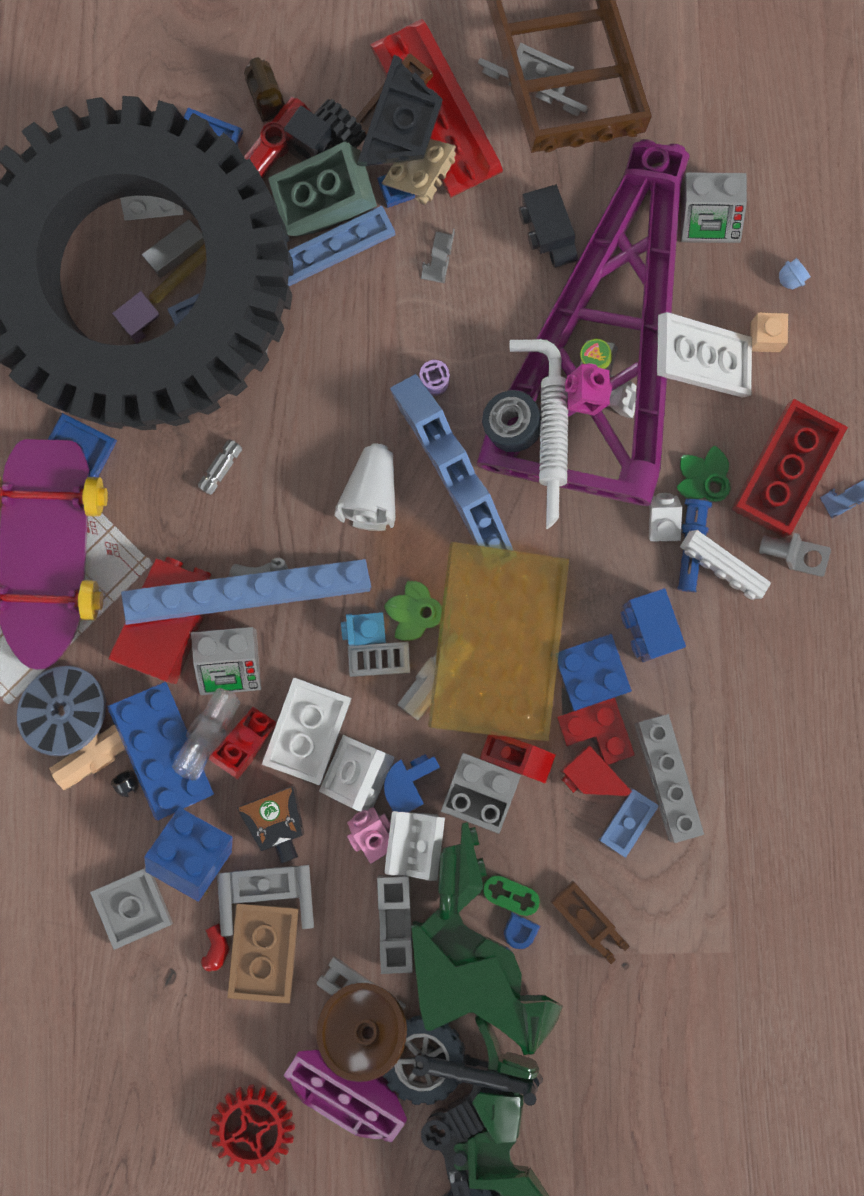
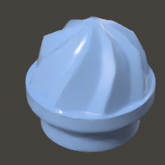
(793, 274)

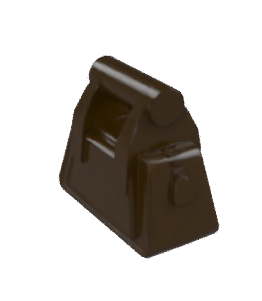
(263, 88)

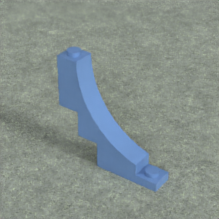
(451, 463)

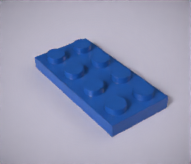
(153, 739)

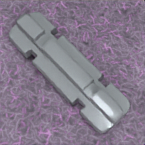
(219, 467)

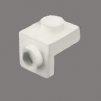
(665, 518)

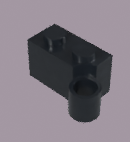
(549, 225)

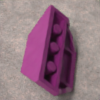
(359, 1107)

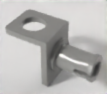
(794, 553)

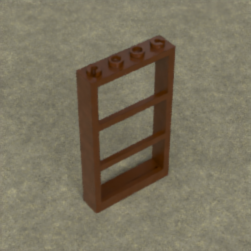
(624, 68)

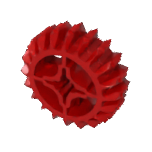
(256, 1140)

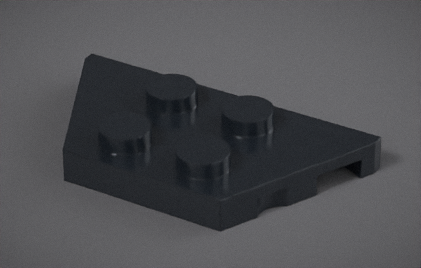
(401, 119)

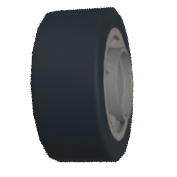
(501, 410)

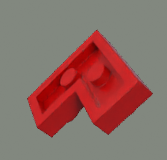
(603, 723)

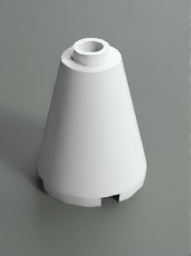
(370, 491)

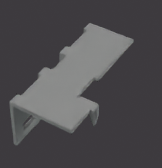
(441, 248)

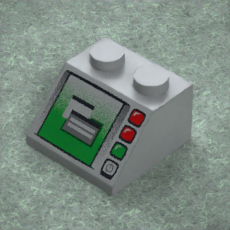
(713, 207)
(226, 660)

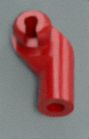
(218, 951)

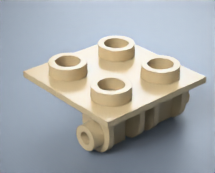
(421, 175)

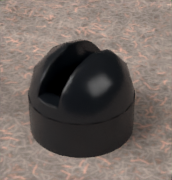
(124, 783)

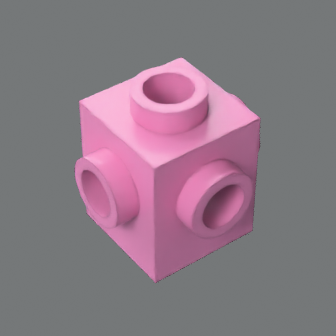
(370, 833)

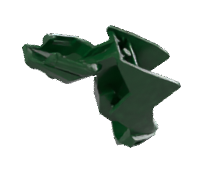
(469, 971)

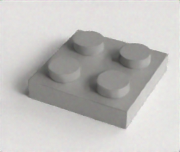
(131, 908)

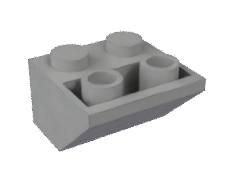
(480, 793)

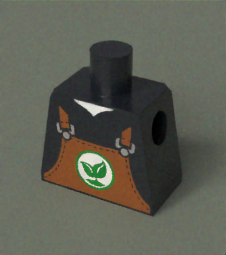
(275, 822)

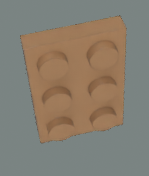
(263, 953)

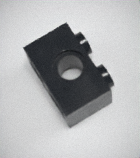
(307, 135)

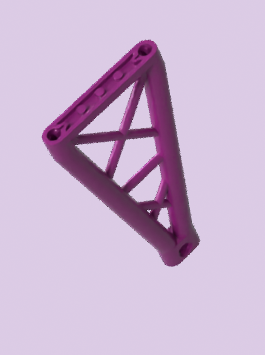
(641, 471)

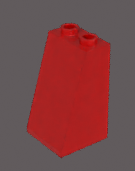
(160, 645)

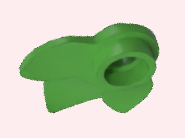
(409, 610)

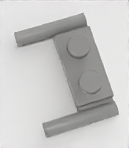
(263, 886)

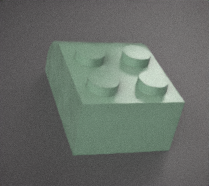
(322, 191)

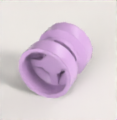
(433, 382)

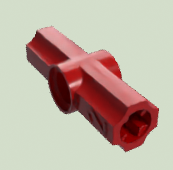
(265, 154)

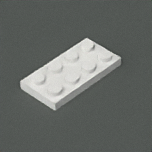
(704, 355)

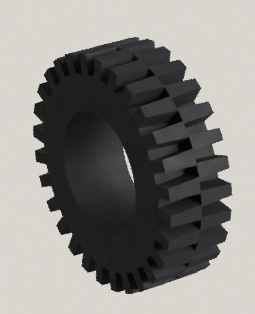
(244, 283)

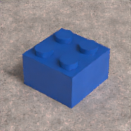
(652, 625)
(188, 854)

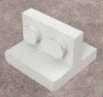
(356, 774)

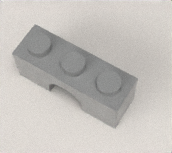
(395, 924)

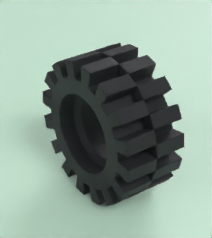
(342, 124)

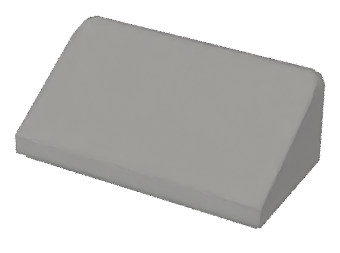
(174, 248)

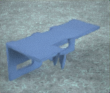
(839, 504)

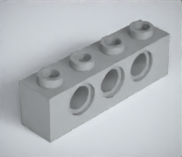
(669, 779)

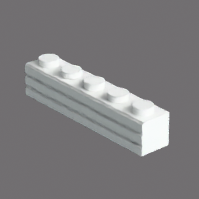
(725, 565)

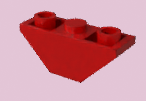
(243, 743)

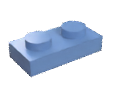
(628, 823)

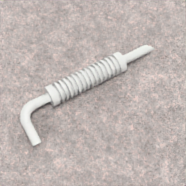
(553, 424)

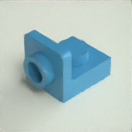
(364, 629)

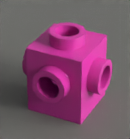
(588, 389)

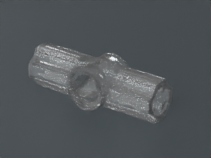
(206, 734)

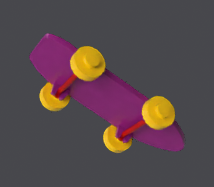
(44, 548)

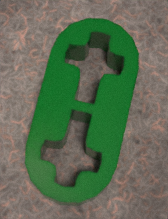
(514, 888)

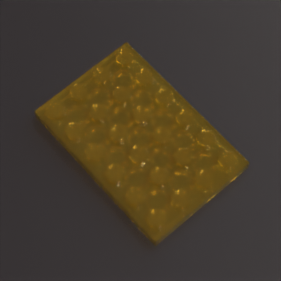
(498, 642)

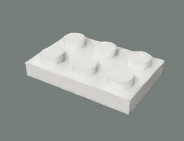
(306, 731)

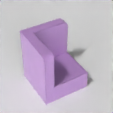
(136, 315)

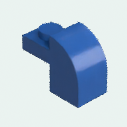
(399, 784)

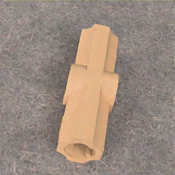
(89, 759)

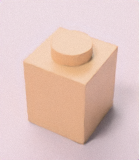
(769, 332)

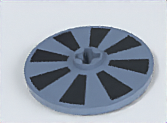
(83, 708)

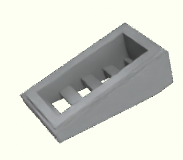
(389, 647)

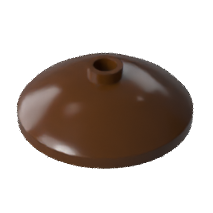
(344, 1030)

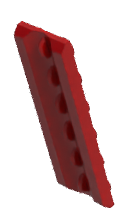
(456, 120)

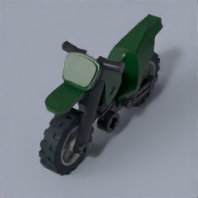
(479, 1124)

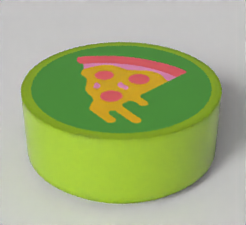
(596, 352)

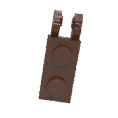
(587, 919)

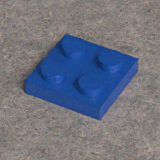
(592, 672)

